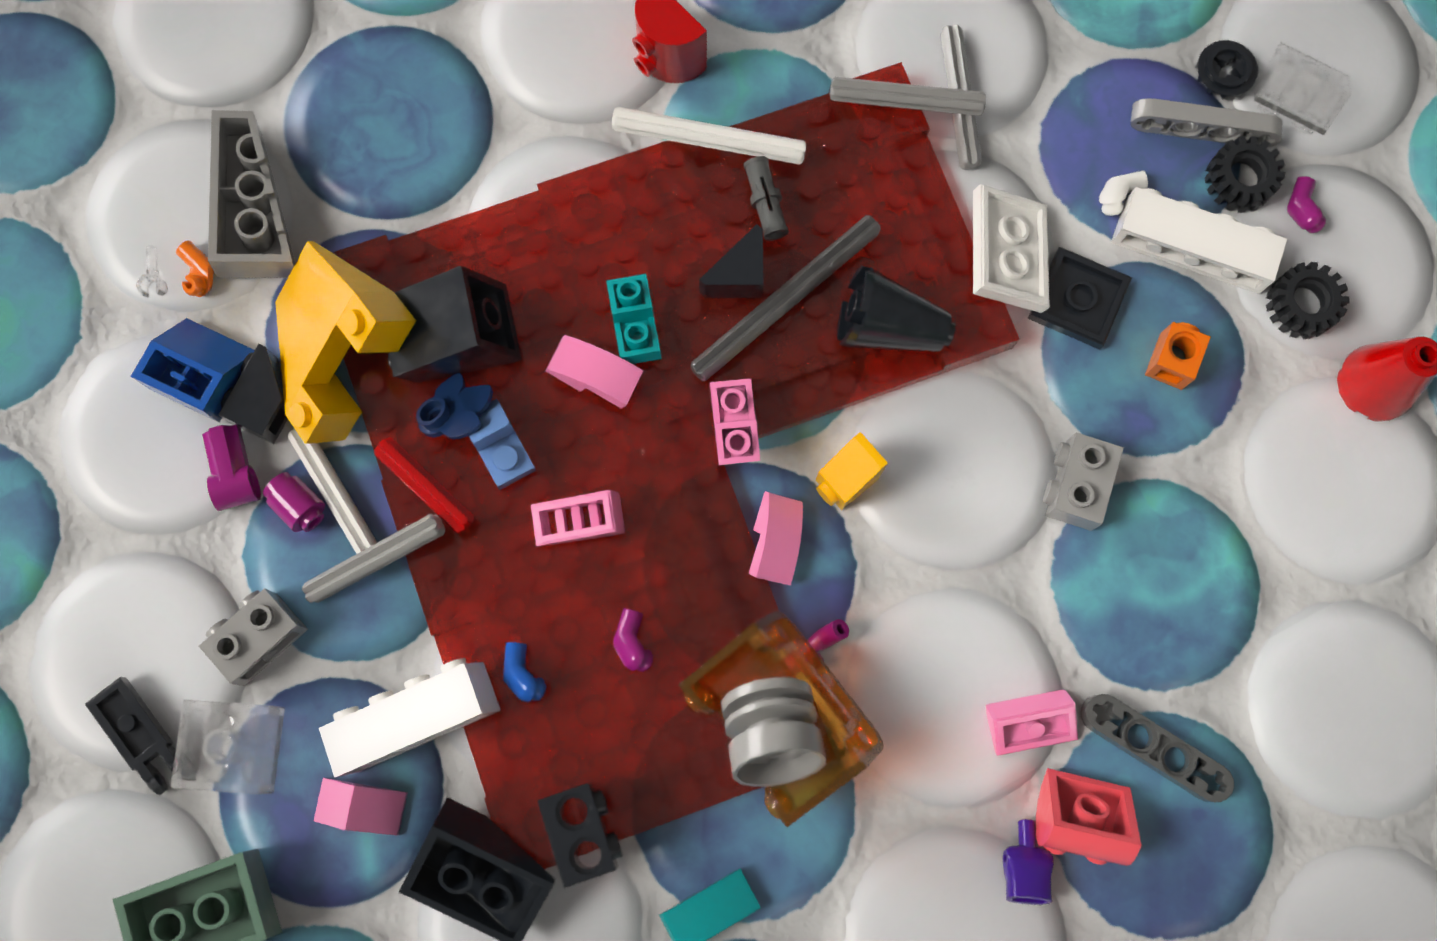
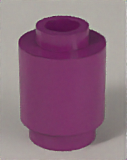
(294, 502)

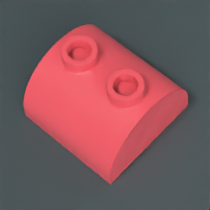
(1087, 819)

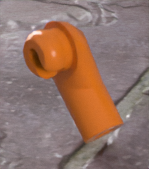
(201, 274)

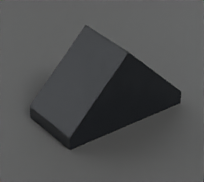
(738, 271)

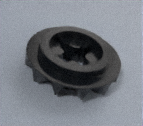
(1219, 54)

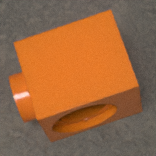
(1169, 368)

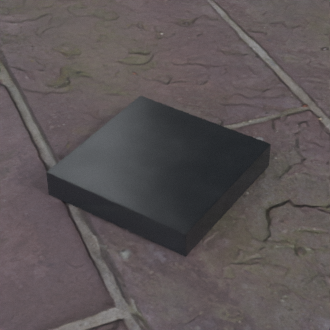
(1082, 298)

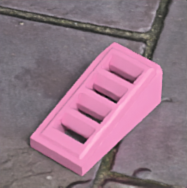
(612, 510)

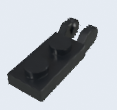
(133, 731)

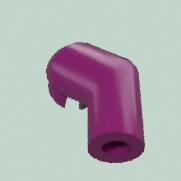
(1303, 208)
(829, 635)
(627, 643)

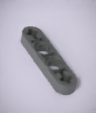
(1158, 744)

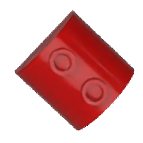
(669, 41)

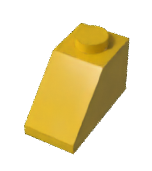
(850, 472)

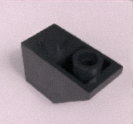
(257, 397)

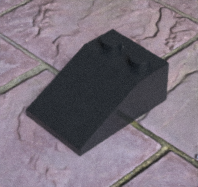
(477, 875)

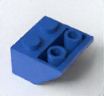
(192, 366)

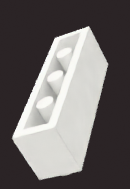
(1199, 240)
(409, 718)

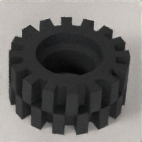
(1257, 158)
(1324, 288)

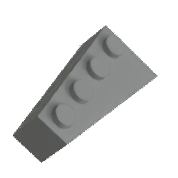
(244, 207)

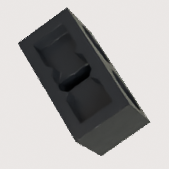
(567, 836)

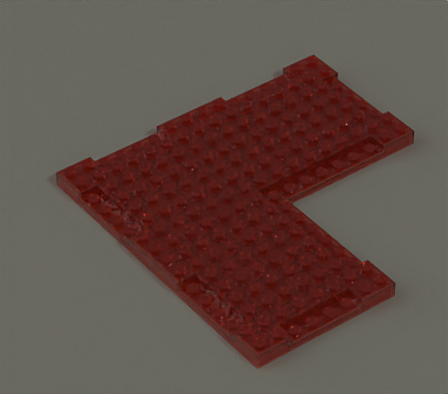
(685, 537)

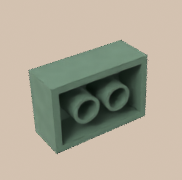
(205, 904)

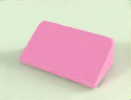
(1032, 722)

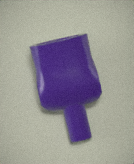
(1027, 869)

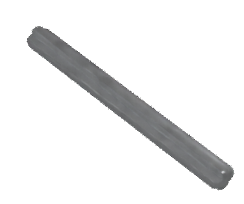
(785, 298)

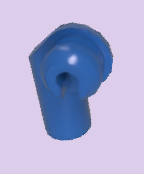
(518, 677)

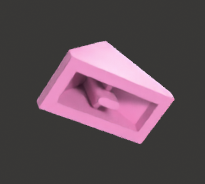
(360, 807)

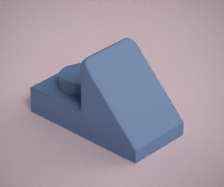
(501, 447)

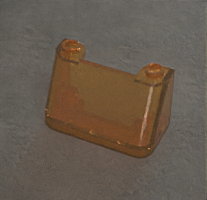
(779, 649)

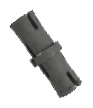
(766, 198)

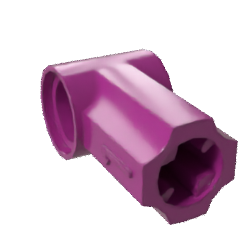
(231, 478)

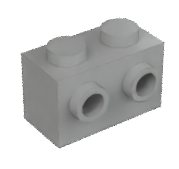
(1082, 481)
(252, 636)

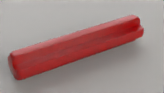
(424, 485)

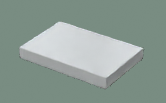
(1010, 249)

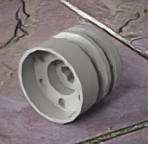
(772, 732)

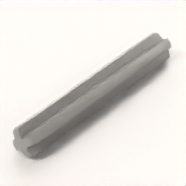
(958, 78)
(907, 96)
(373, 558)

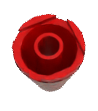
(1387, 376)

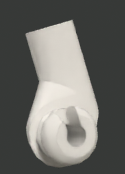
(1117, 190)

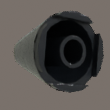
(891, 316)

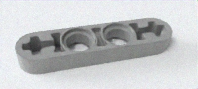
(1204, 121)

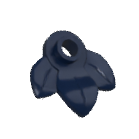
(454, 409)

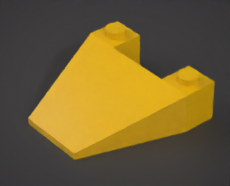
(318, 318)

